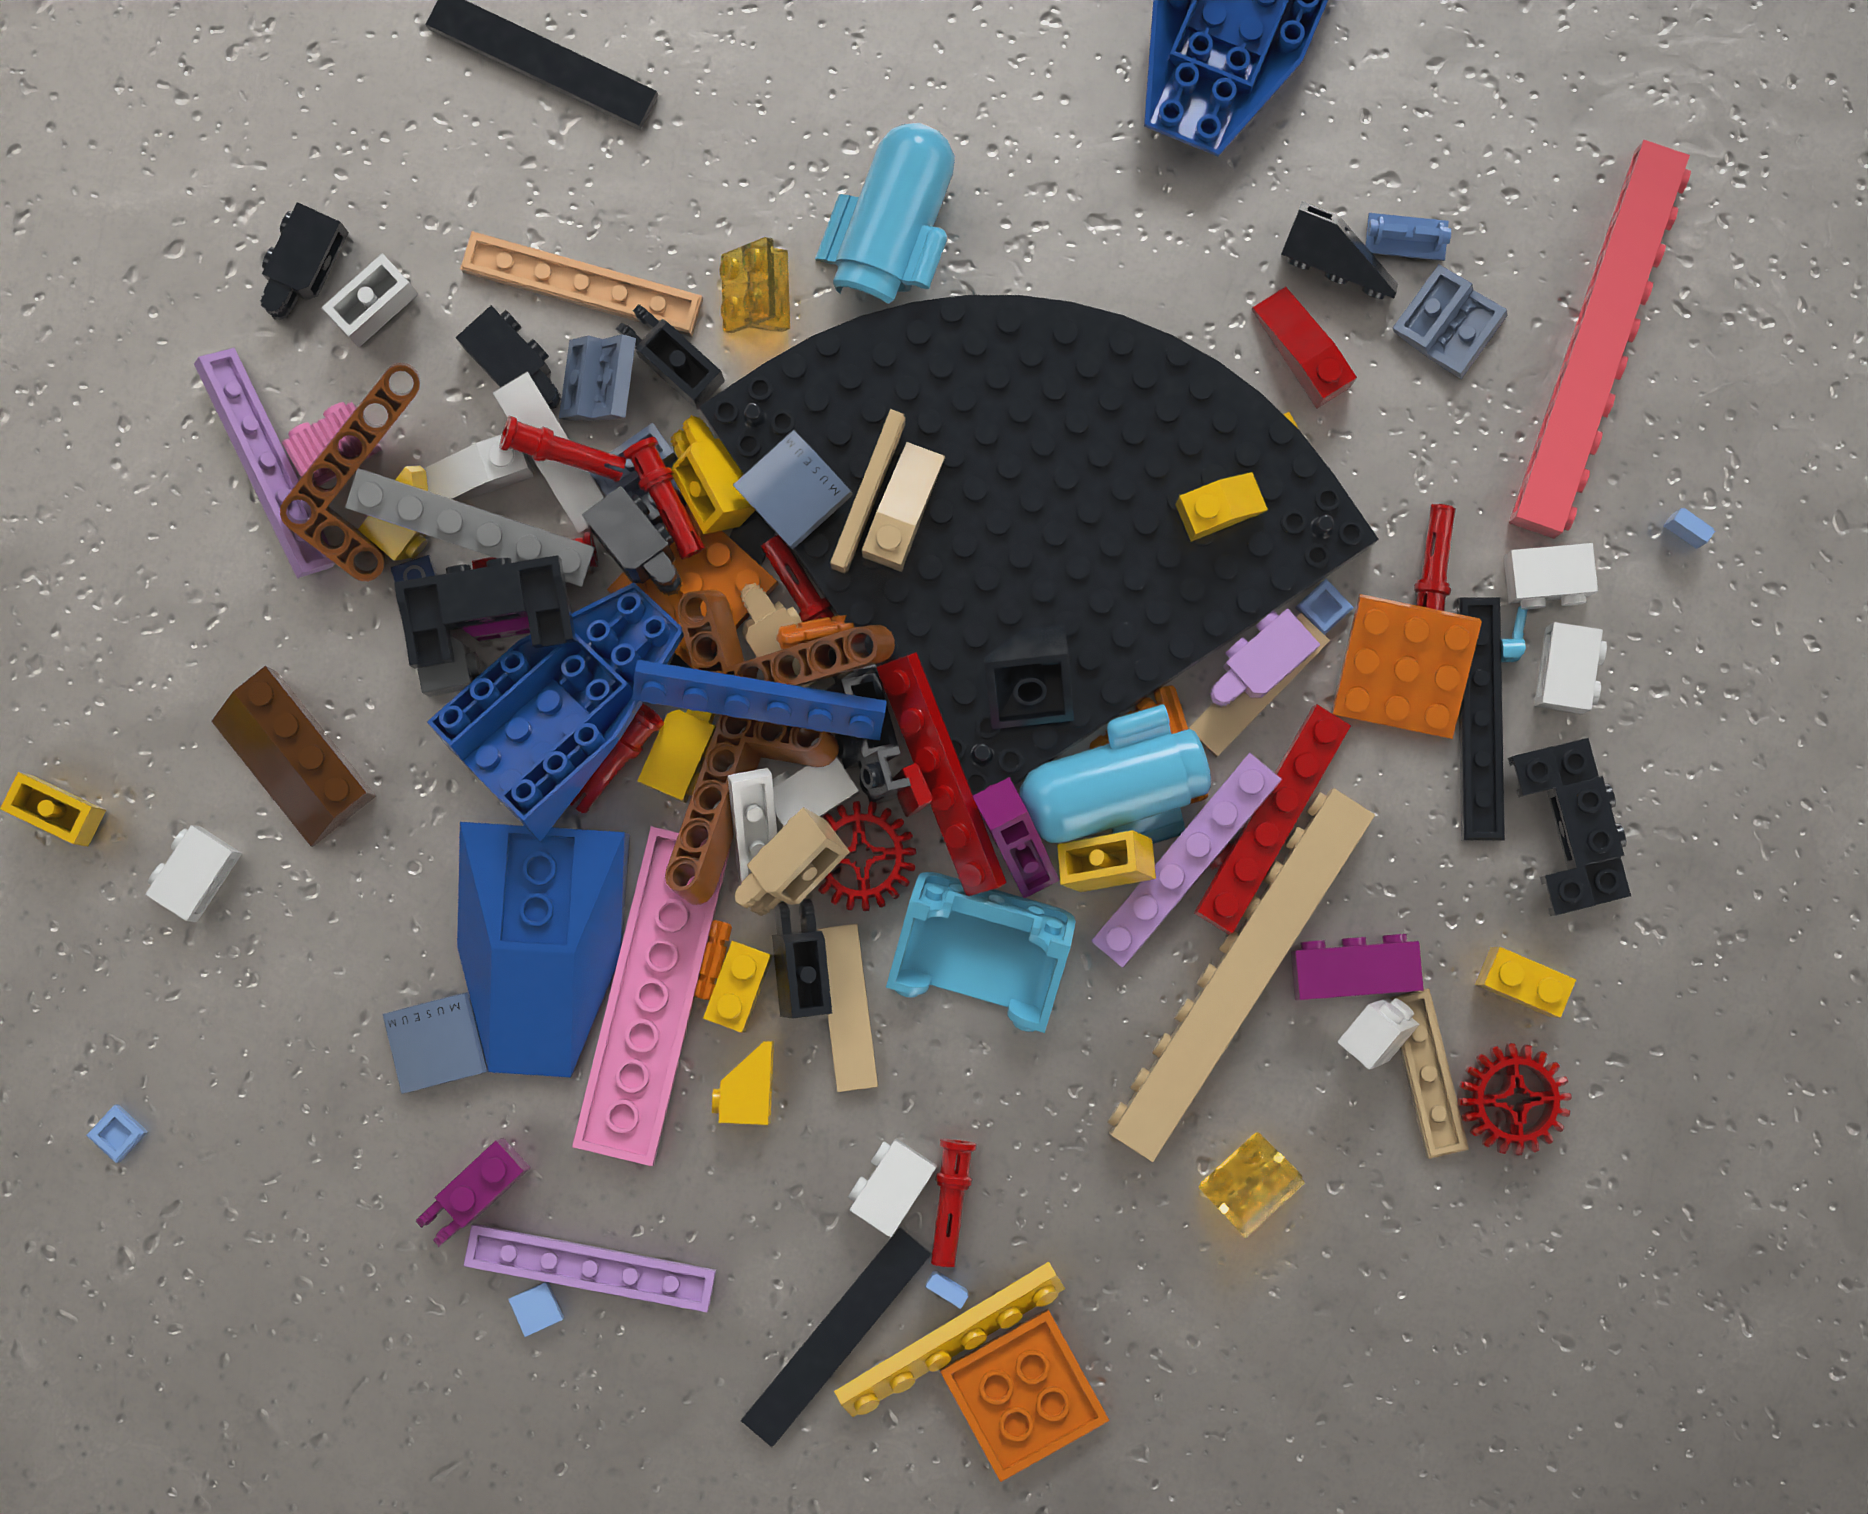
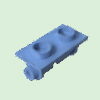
(1407, 236)

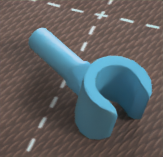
(1514, 648)

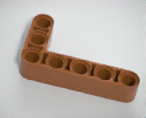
(344, 468)
(776, 666)
(712, 786)

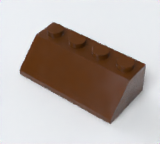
(291, 755)

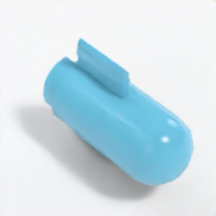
(888, 232)
(1122, 785)

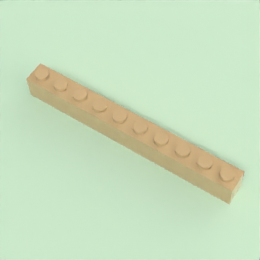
(1241, 973)

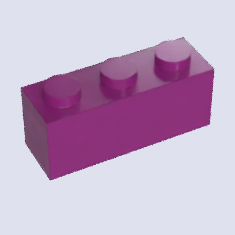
(1356, 968)

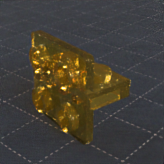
(755, 287)
(1251, 1184)

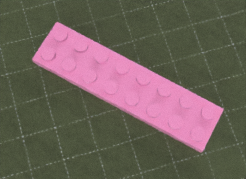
(646, 1013)

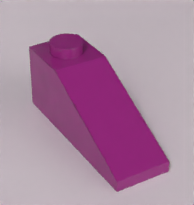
(1016, 837)

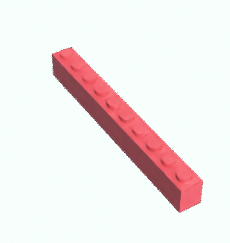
(1600, 339)

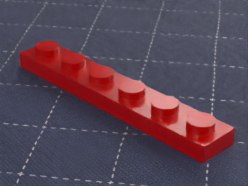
(942, 771)
(1273, 820)

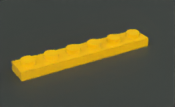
(942, 1344)

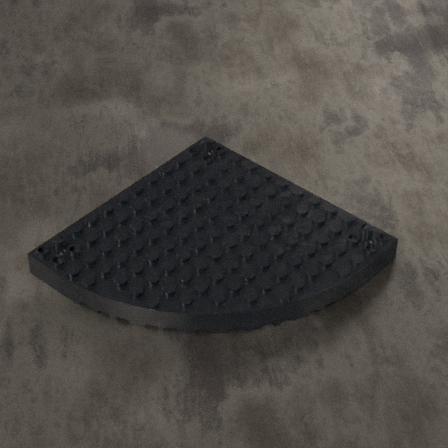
(1051, 499)

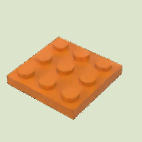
(718, 567)
(1406, 666)
(1024, 1395)

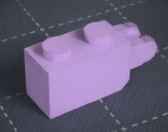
(1265, 659)

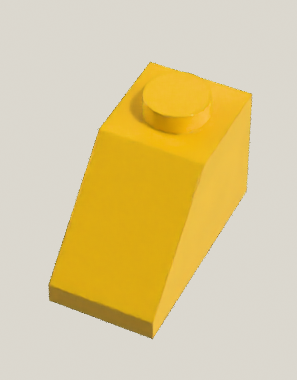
(1220, 505)
(393, 539)
(747, 1089)

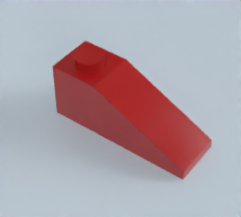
(1305, 347)

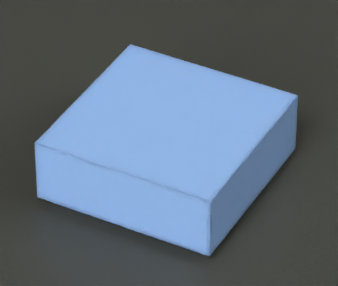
(1689, 528)
(1324, 606)
(117, 1133)
(947, 1289)
(536, 1308)

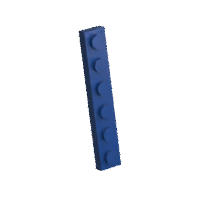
(758, 700)

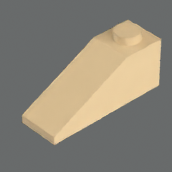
(902, 507)

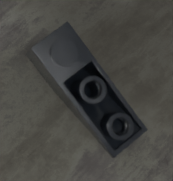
(1331, 246)

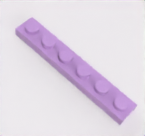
(259, 453)
(1187, 860)
(590, 1267)

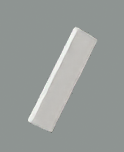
(570, 485)

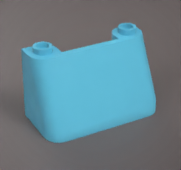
(983, 948)

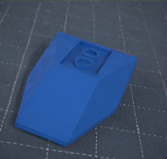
(1221, 63)
(554, 713)
(539, 939)

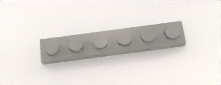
(464, 524)

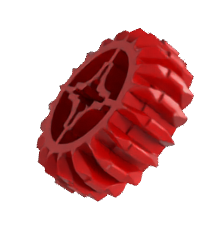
(864, 891)
(1517, 1118)

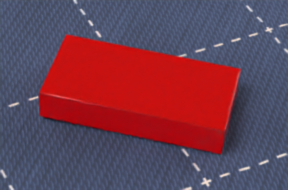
(917, 795)

